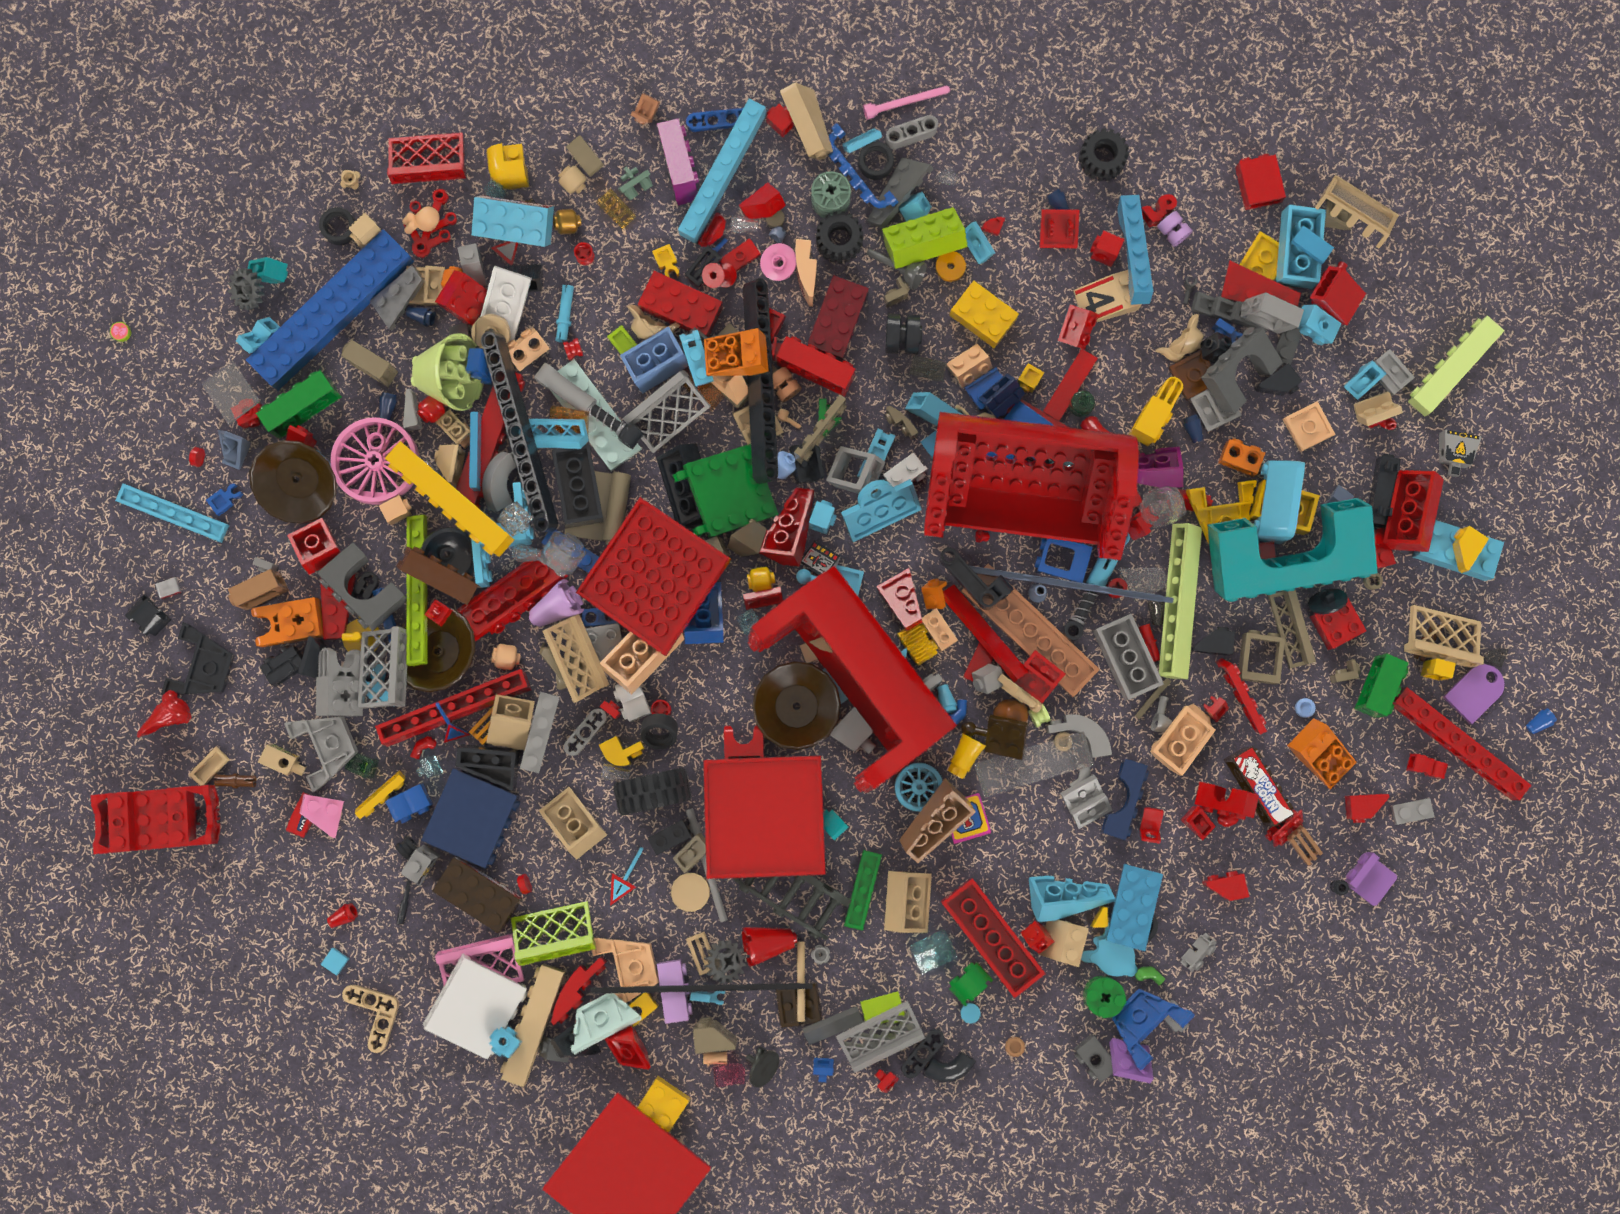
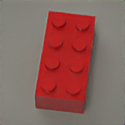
(680, 304)
(815, 365)
(1414, 510)

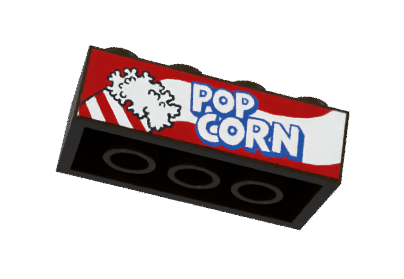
(1257, 779)
(477, 894)

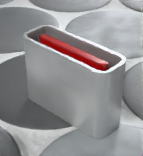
(168, 588)

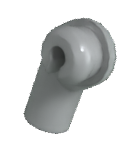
(1083, 774)

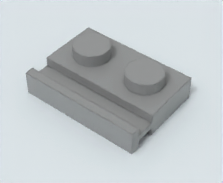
(1396, 373)

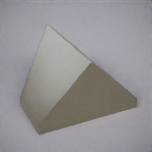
(1337, 222)
(748, 539)

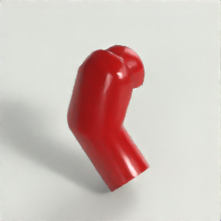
(420, 745)
(1227, 821)

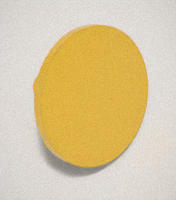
(353, 636)

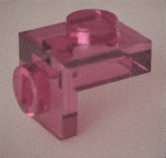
(729, 1074)

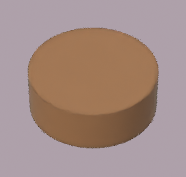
(1015, 1046)

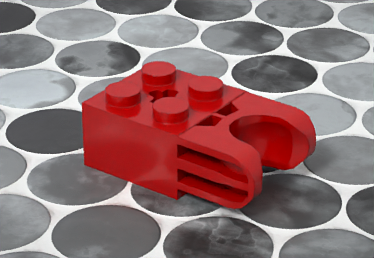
(735, 750)

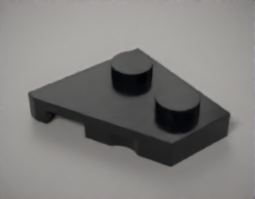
(563, 1042)

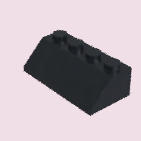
(680, 492)

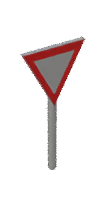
(507, 251)

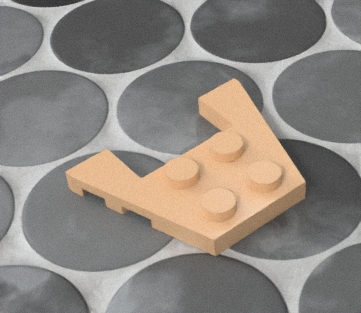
(633, 963)

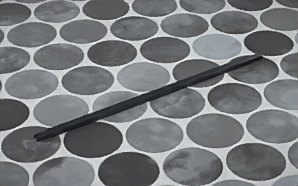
(700, 988)

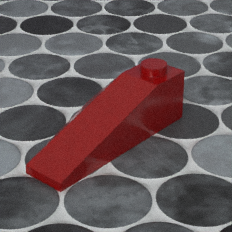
(788, 533)

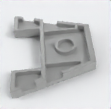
(332, 743)

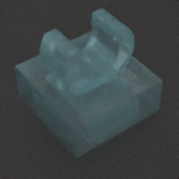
(430, 767)

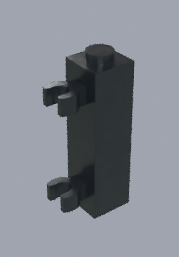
(1383, 488)

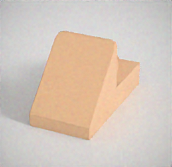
(732, 386)

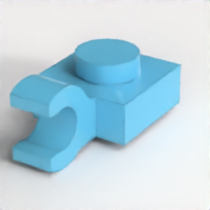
(707, 997)

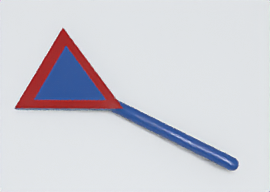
(452, 732)

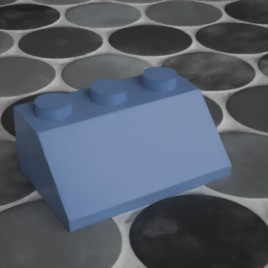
(655, 360)

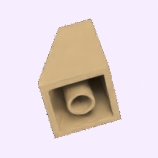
(510, 722)

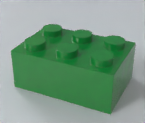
(1382, 686)

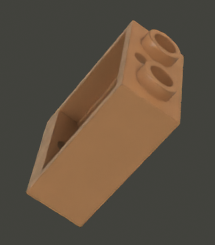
(257, 590)

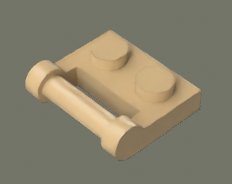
(1020, 694)

